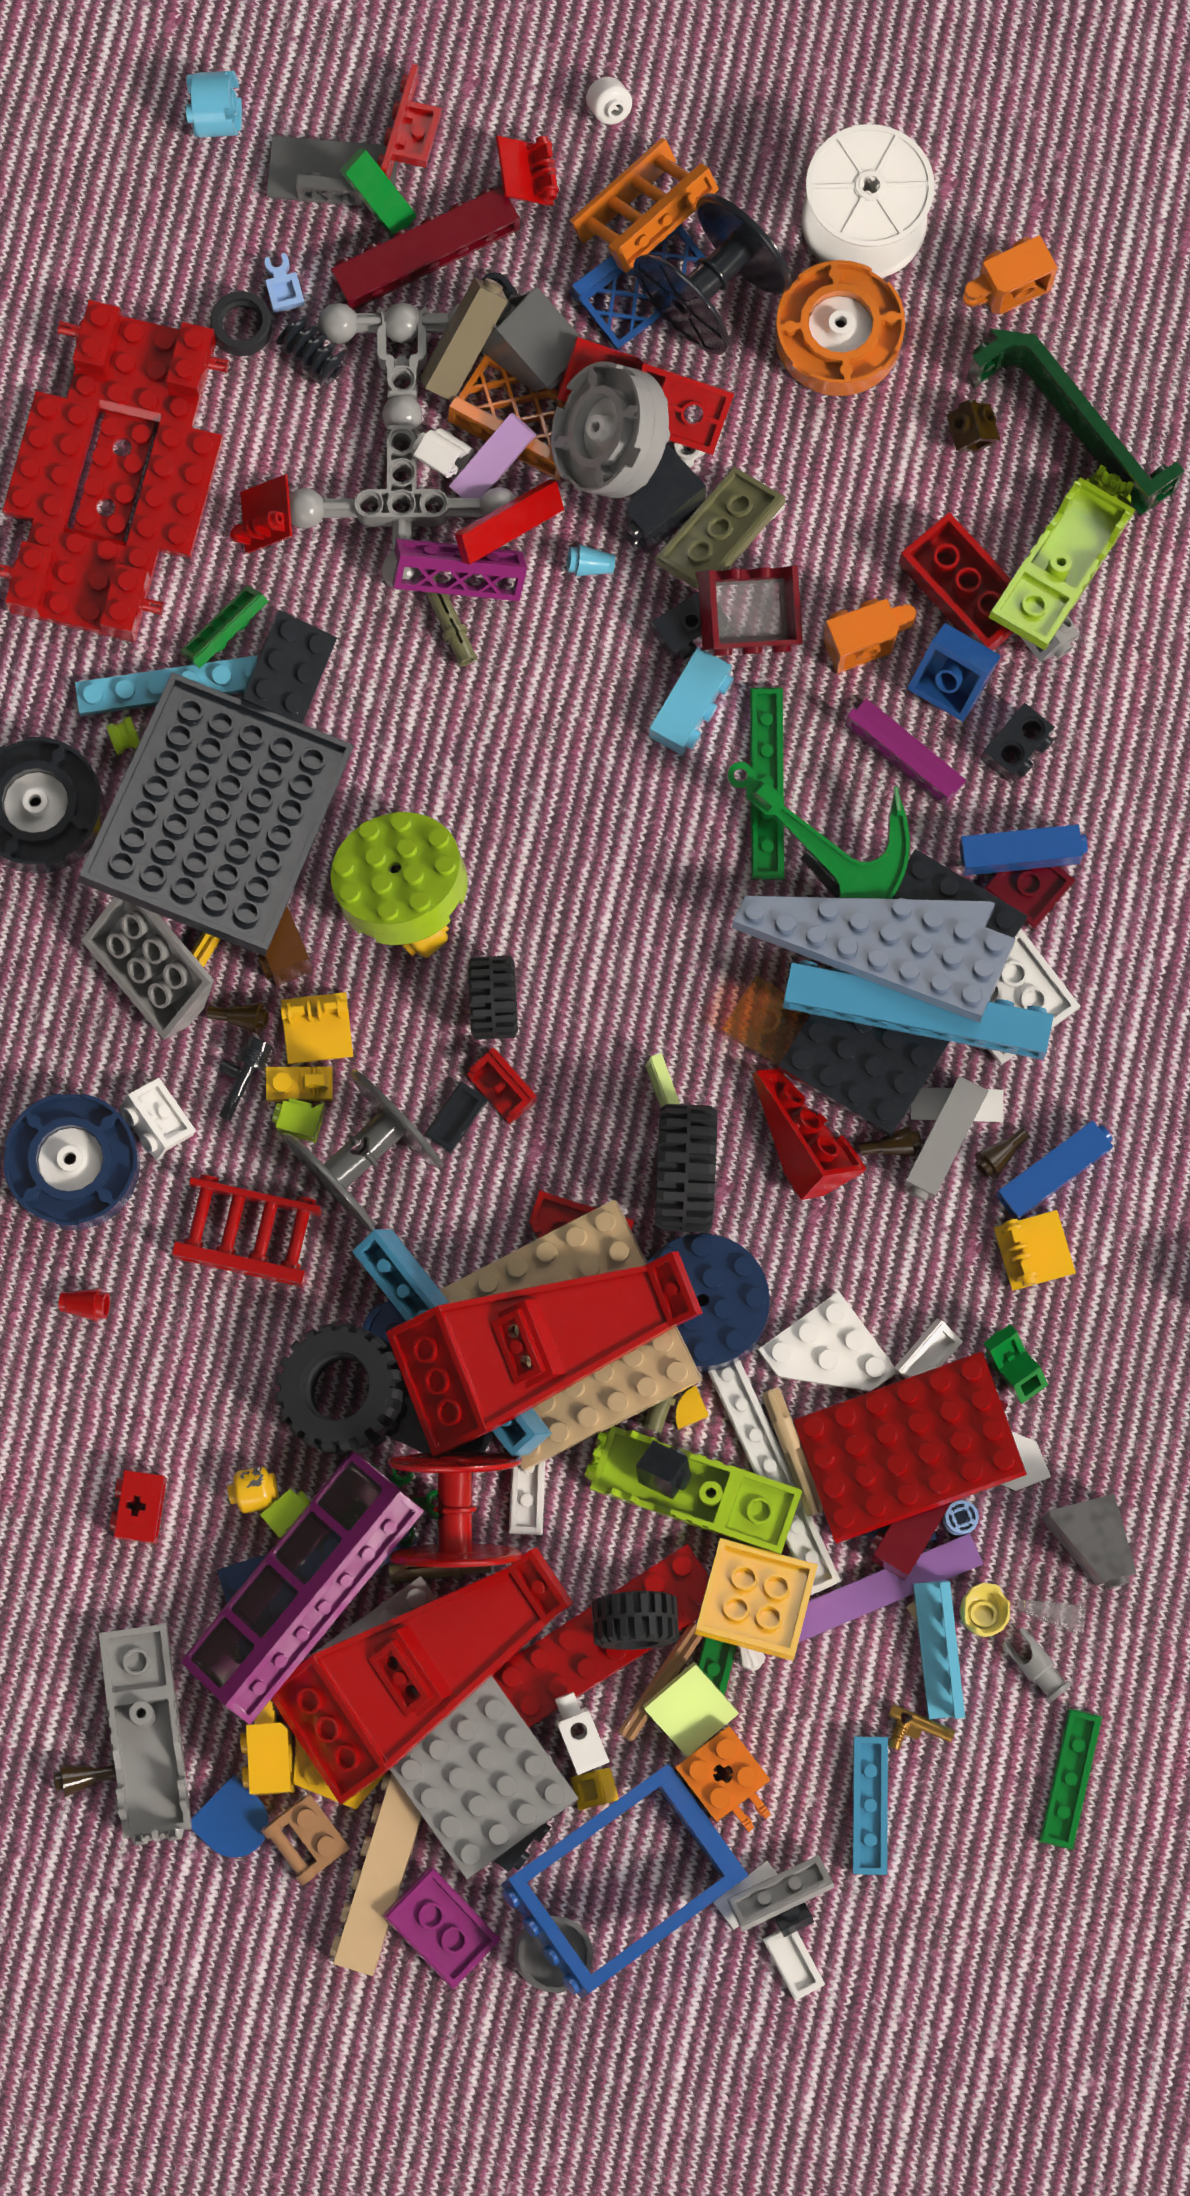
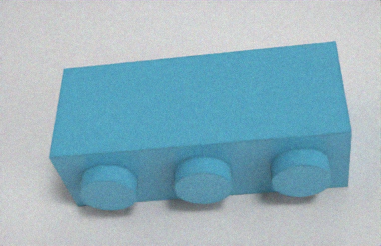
(691, 702)

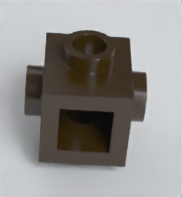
(973, 426)

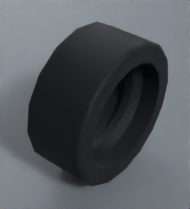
(236, 300)

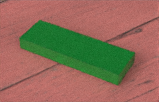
(377, 192)

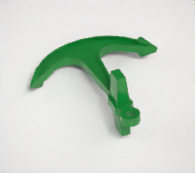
(854, 878)

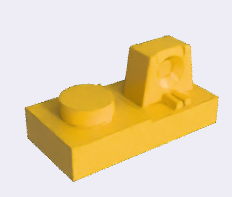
(299, 1083)

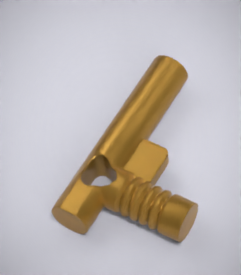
(915, 1727)

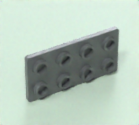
(310, 170)

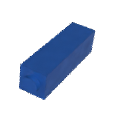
(1022, 849)
(1055, 1170)

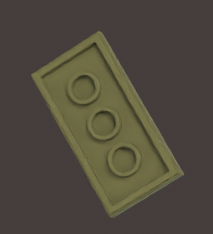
(720, 527)

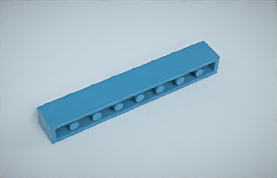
(860, 1001)
(415, 1293)

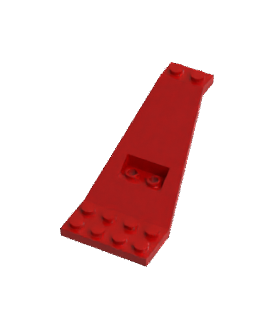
(472, 1368)
(359, 1708)

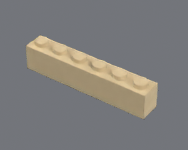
(378, 1881)

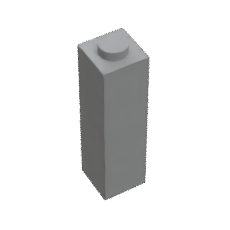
(945, 1139)

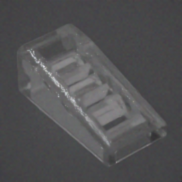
(1064, 1616)

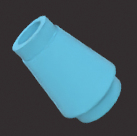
(589, 561)

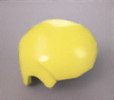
(985, 1610)

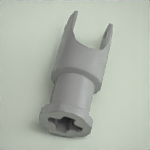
(1039, 1668)

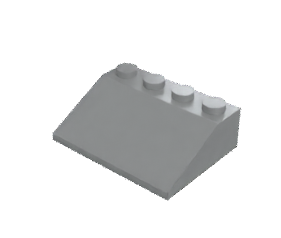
(150, 965)

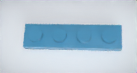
(870, 1805)

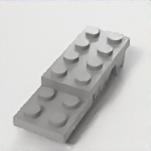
(145, 1734)

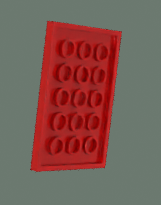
(909, 1447)

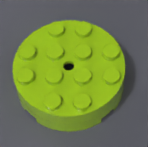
(399, 877)

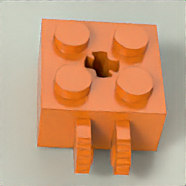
(1012, 276)
(865, 632)
(722, 1797)

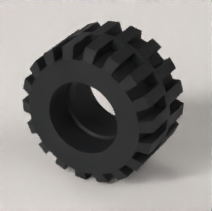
(492, 997)
(635, 1620)

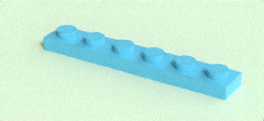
(146, 688)

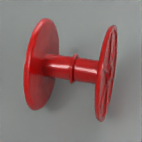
(455, 1510)

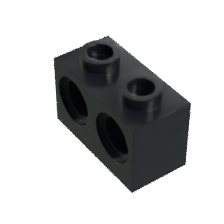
(1012, 739)

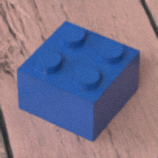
(954, 672)

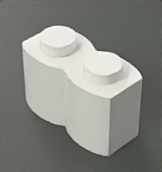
(442, 452)

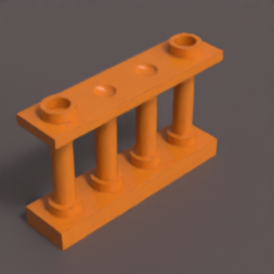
(659, 220)

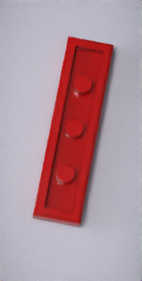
(509, 521)

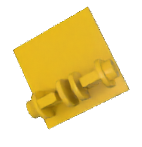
(316, 1028)
(1034, 1250)

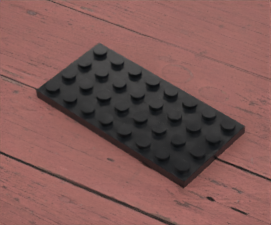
(876, 1068)

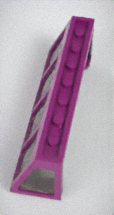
(301, 1587)

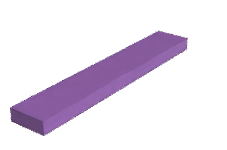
(886, 1588)

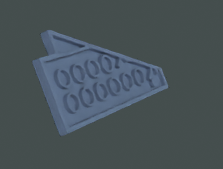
(911, 946)

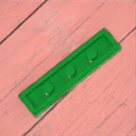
(1070, 1779)

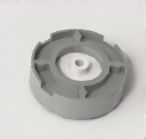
(610, 430)

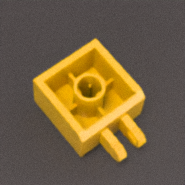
(269, 1755)

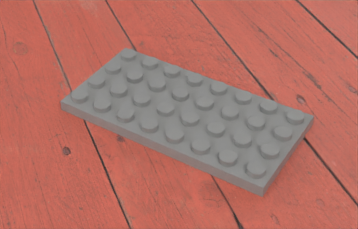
(480, 1771)

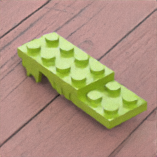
(1065, 557)
(715, 1500)

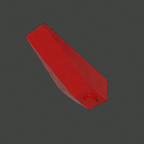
(806, 1148)

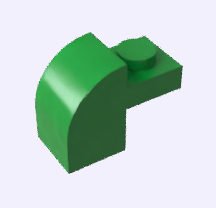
(1014, 1364)

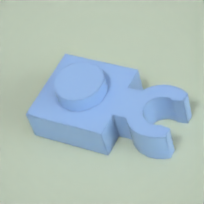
(283, 288)

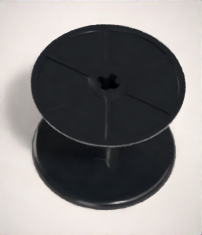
(739, 248)

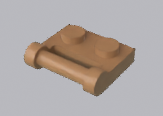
(315, 1832)

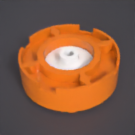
(839, 328)

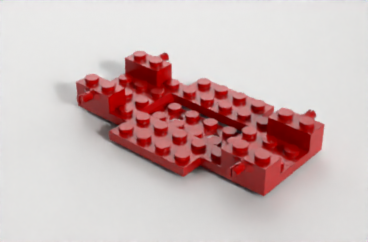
(140, 380)

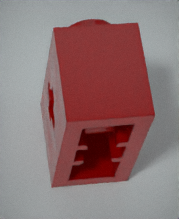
(151, 1492)

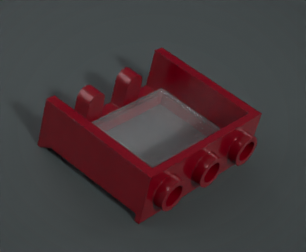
(750, 610)

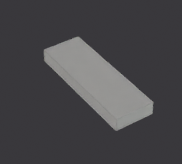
(780, 1893)

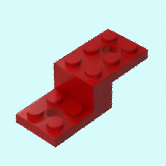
(677, 388)

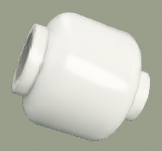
(609, 100)

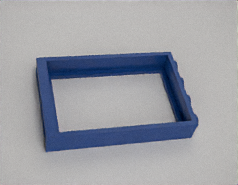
(540, 1924)

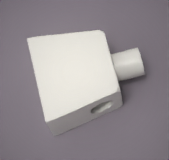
(586, 1748)

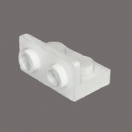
(156, 1118)

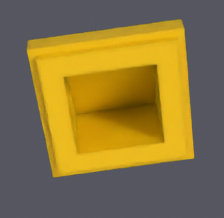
(594, 1788)

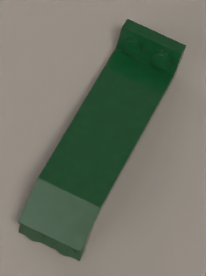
(1029, 354)

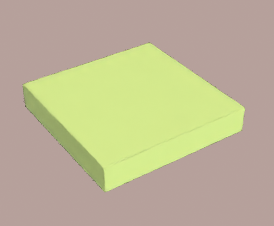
(690, 1709)

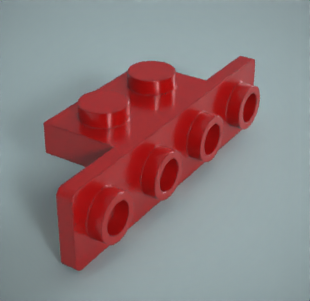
(413, 128)

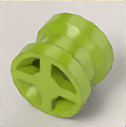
(123, 735)

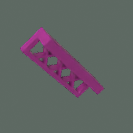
(446, 557)
(905, 752)

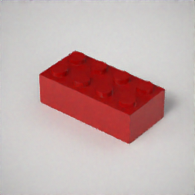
(958, 579)

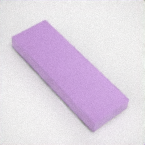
(493, 458)

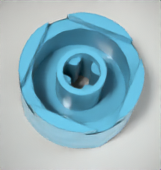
(214, 104)

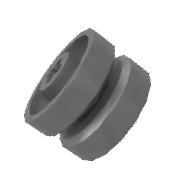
(534, 1965)

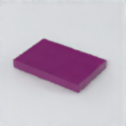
(441, 1927)

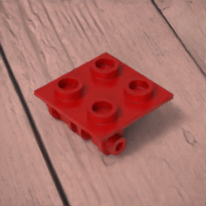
(528, 170)
(264, 515)

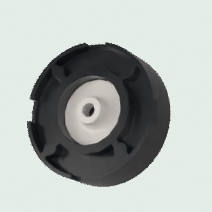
(69, 808)

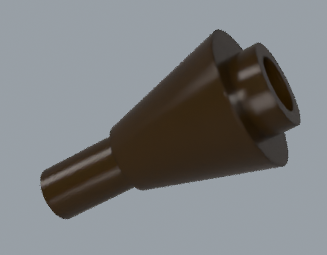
(250, 1017)
(901, 1143)
(996, 1157)
(76, 1778)

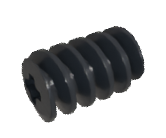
(311, 351)

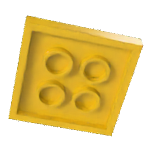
(756, 1599)

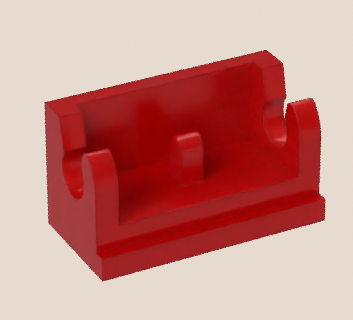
(502, 1086)

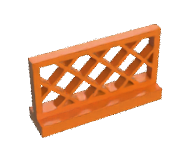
(483, 425)

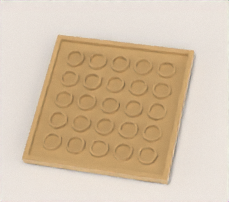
(622, 1389)

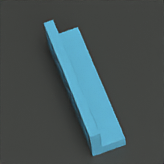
(939, 1649)

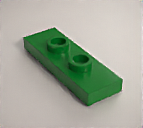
(223, 626)

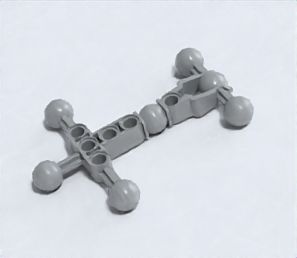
(402, 418)

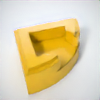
(690, 1409)

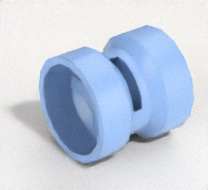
(957, 1522)

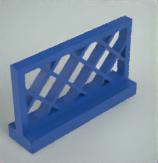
(608, 272)

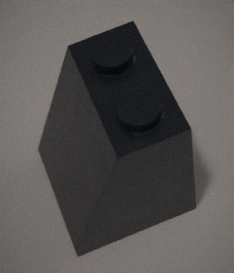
(663, 502)

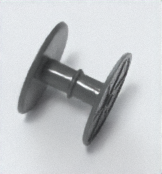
(375, 1139)

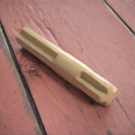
(792, 1450)

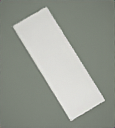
(932, 1100)

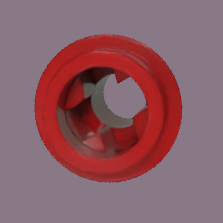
(89, 1304)

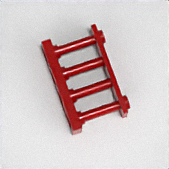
(257, 1263)

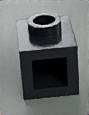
(664, 1469)

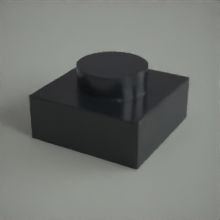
(794, 1919)

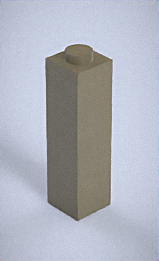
(464, 338)

